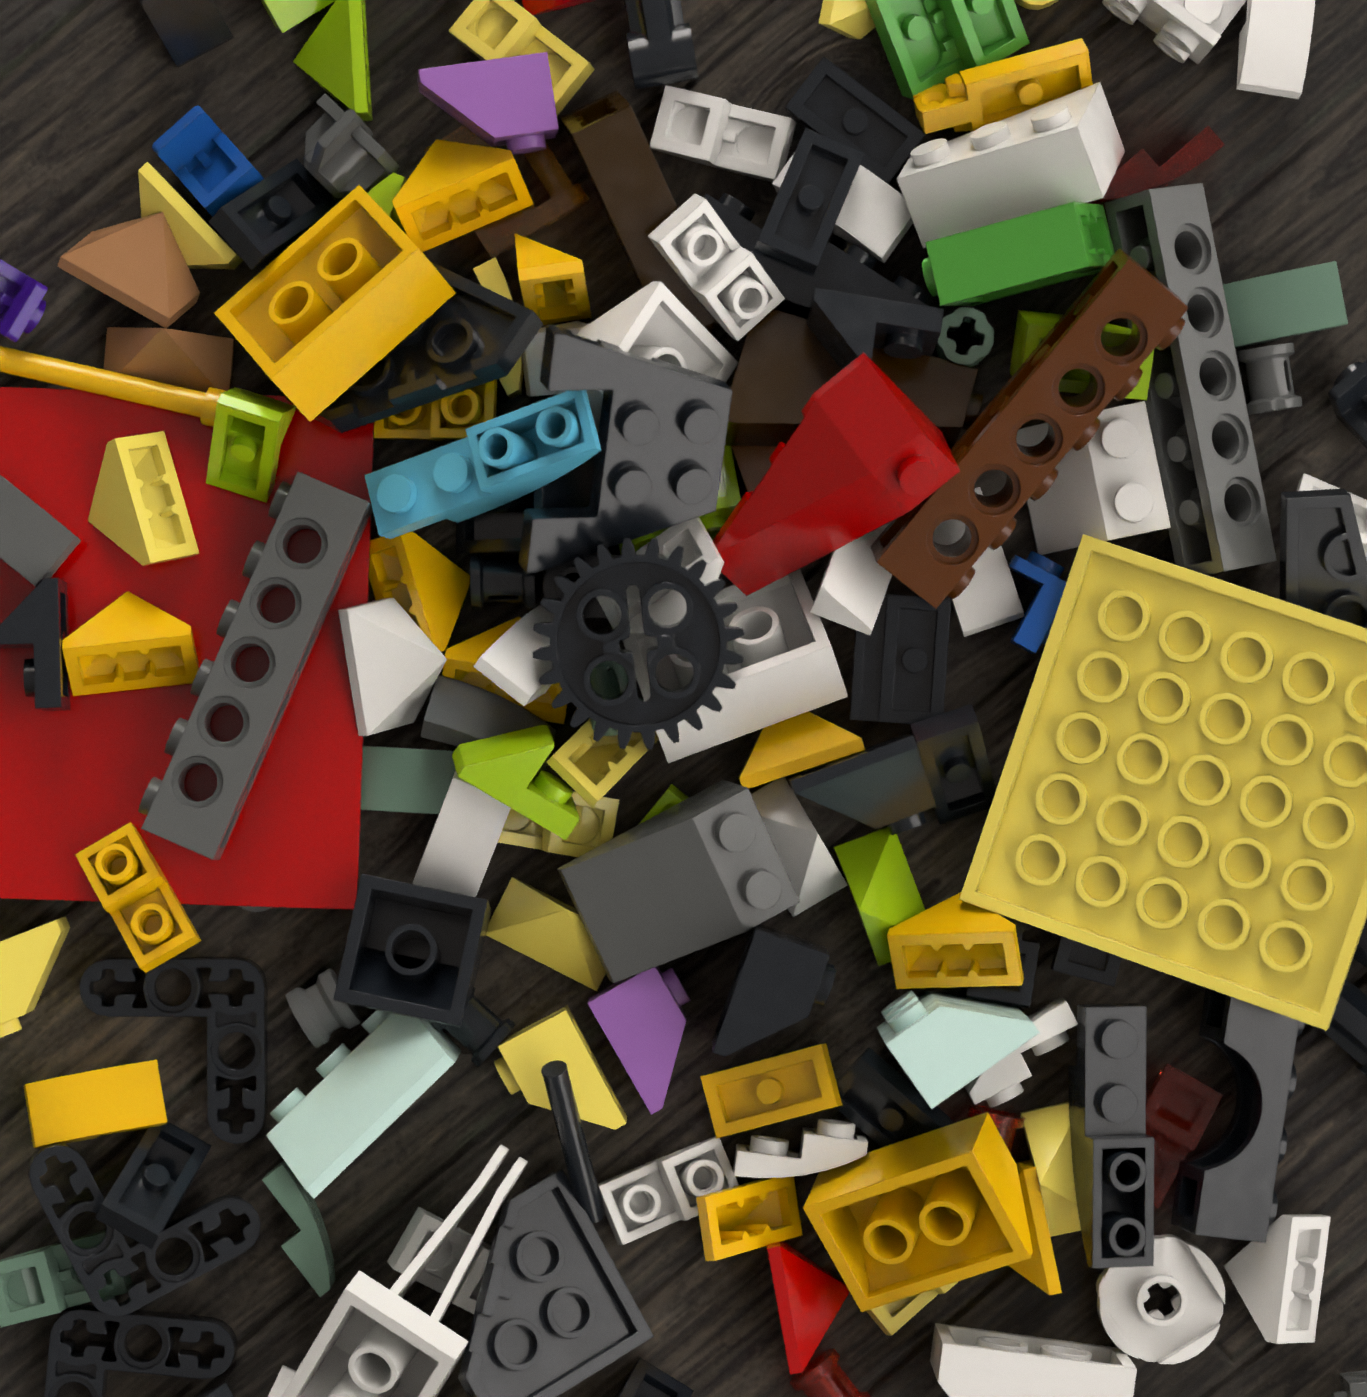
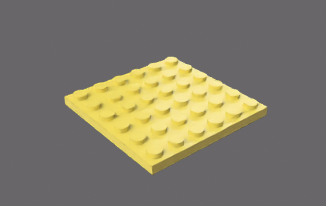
(1189, 785)

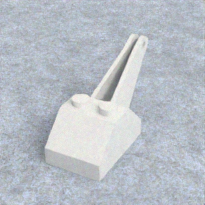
(383, 1343)
(1017, 1365)

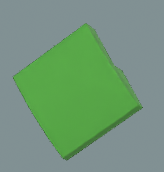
(942, 37)

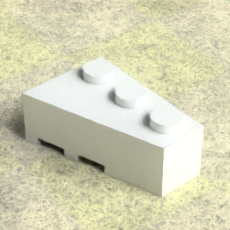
(1014, 166)

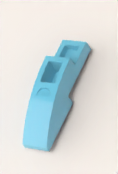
(487, 468)

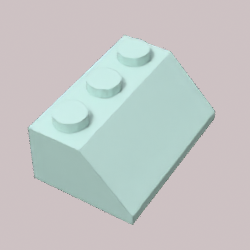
(950, 1039)
(358, 1096)

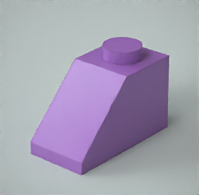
(498, 99)
(645, 1028)

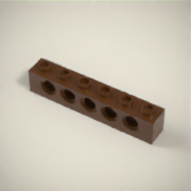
(1032, 393)

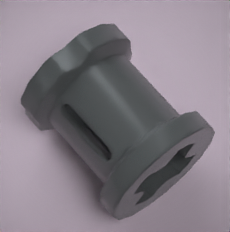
(1269, 378)

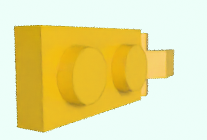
(1004, 88)

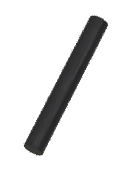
(572, 1138)

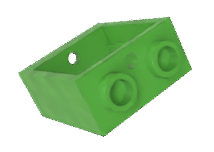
(1018, 254)

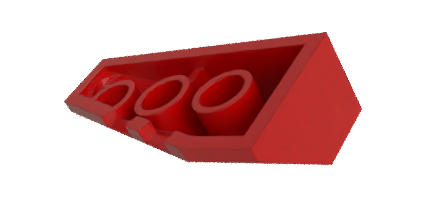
(843, 473)

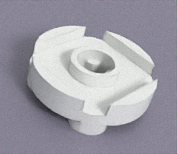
(1151, 1334)

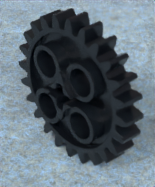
(579, 649)

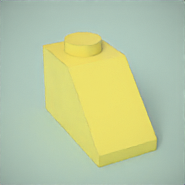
(25, 968)
(559, 1039)

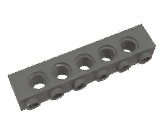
(1196, 388)
(209, 823)

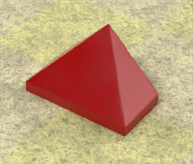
(805, 1301)

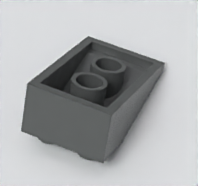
(679, 882)

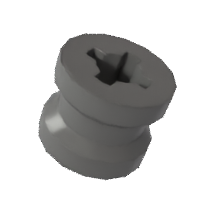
(318, 1011)

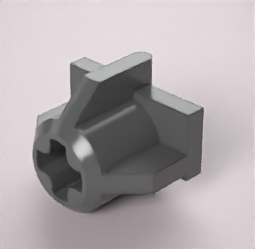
(343, 152)

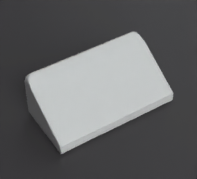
(853, 585)

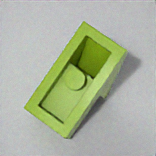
(247, 442)
(507, 771)

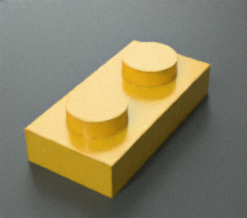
(771, 1090)

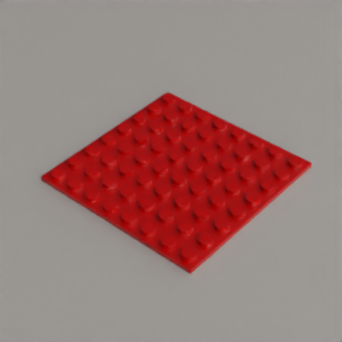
(87, 767)

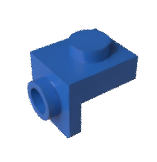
(206, 160)
(1040, 614)

